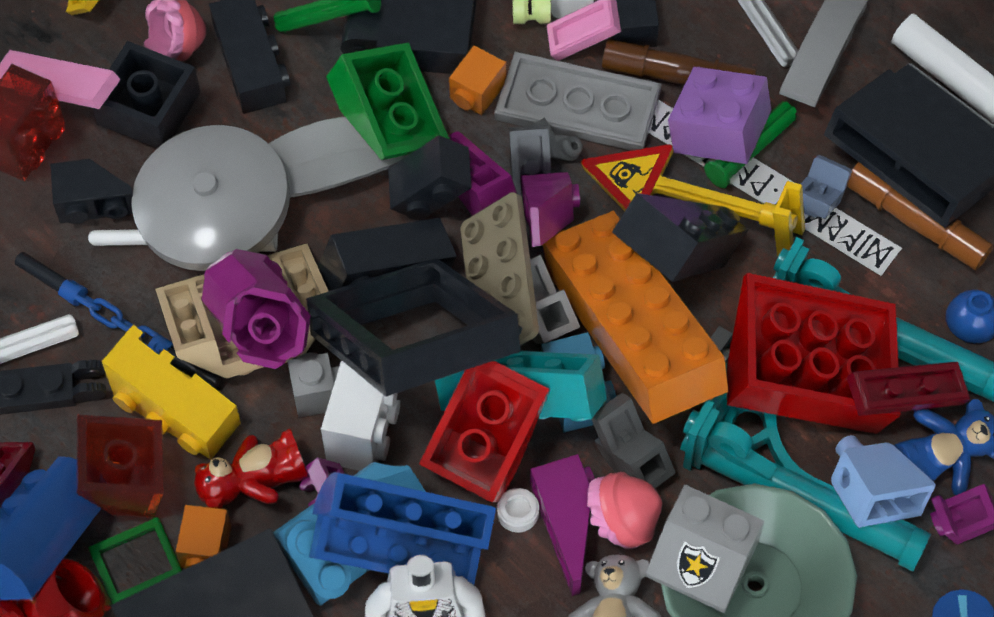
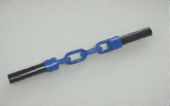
(77, 294)

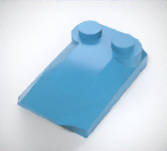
(324, 578)

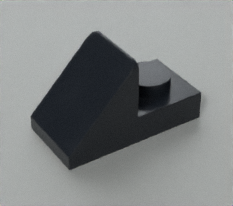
(528, 153)

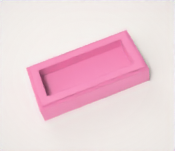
(583, 28)

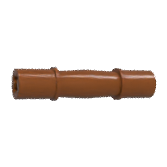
(953, 239)

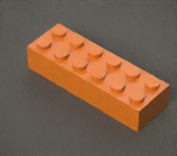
(636, 319)

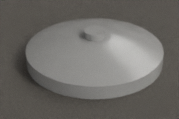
(210, 196)

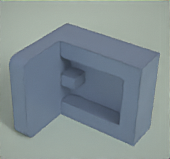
(824, 186)

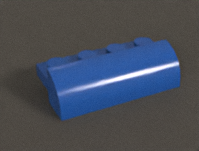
(388, 524)
(40, 527)

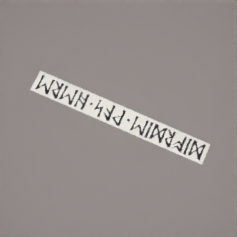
(767, 185)

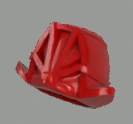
(74, 595)

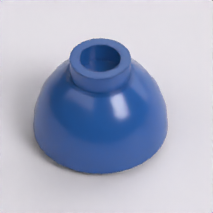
(971, 316)

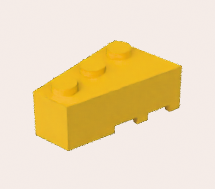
(160, 391)

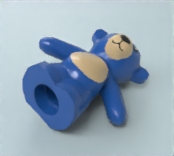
(951, 443)

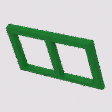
(125, 537)

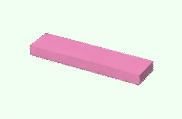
(71, 81)

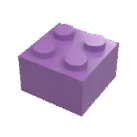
(720, 115)

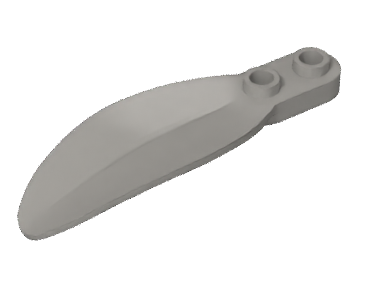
(326, 156)

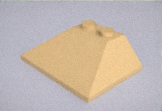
(198, 334)

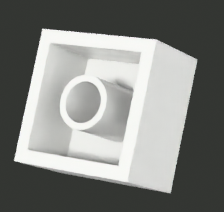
(357, 421)

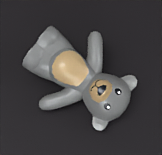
(617, 583)

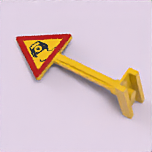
(642, 170)

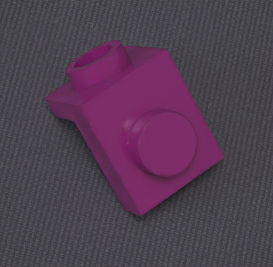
(964, 514)

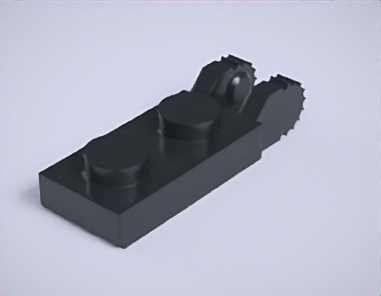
(50, 386)

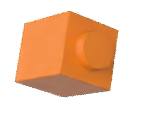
(477, 80)
(202, 534)

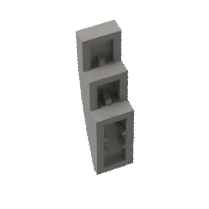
(822, 50)

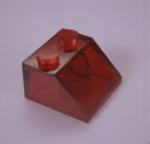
(120, 464)

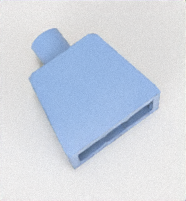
(879, 483)

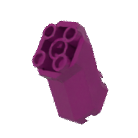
(256, 308)

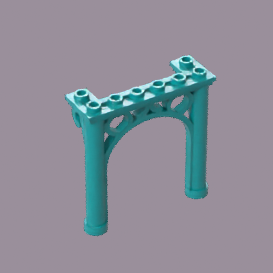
(729, 450)

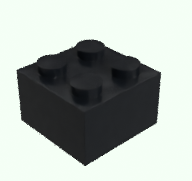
(150, 96)

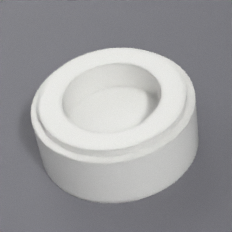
(518, 510)

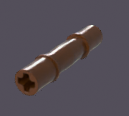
(658, 64)

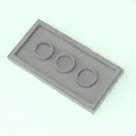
(578, 101)

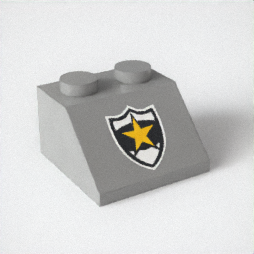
(705, 548)

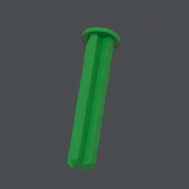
(321, 11)
(778, 120)

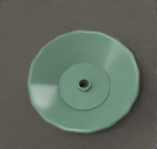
(798, 561)

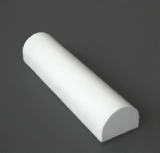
(947, 64)

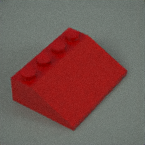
(800, 346)

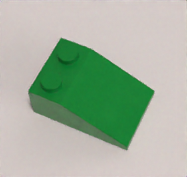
(386, 99)

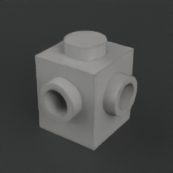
(312, 382)

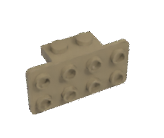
(500, 259)

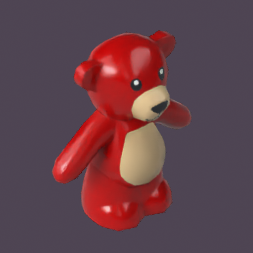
(252, 472)

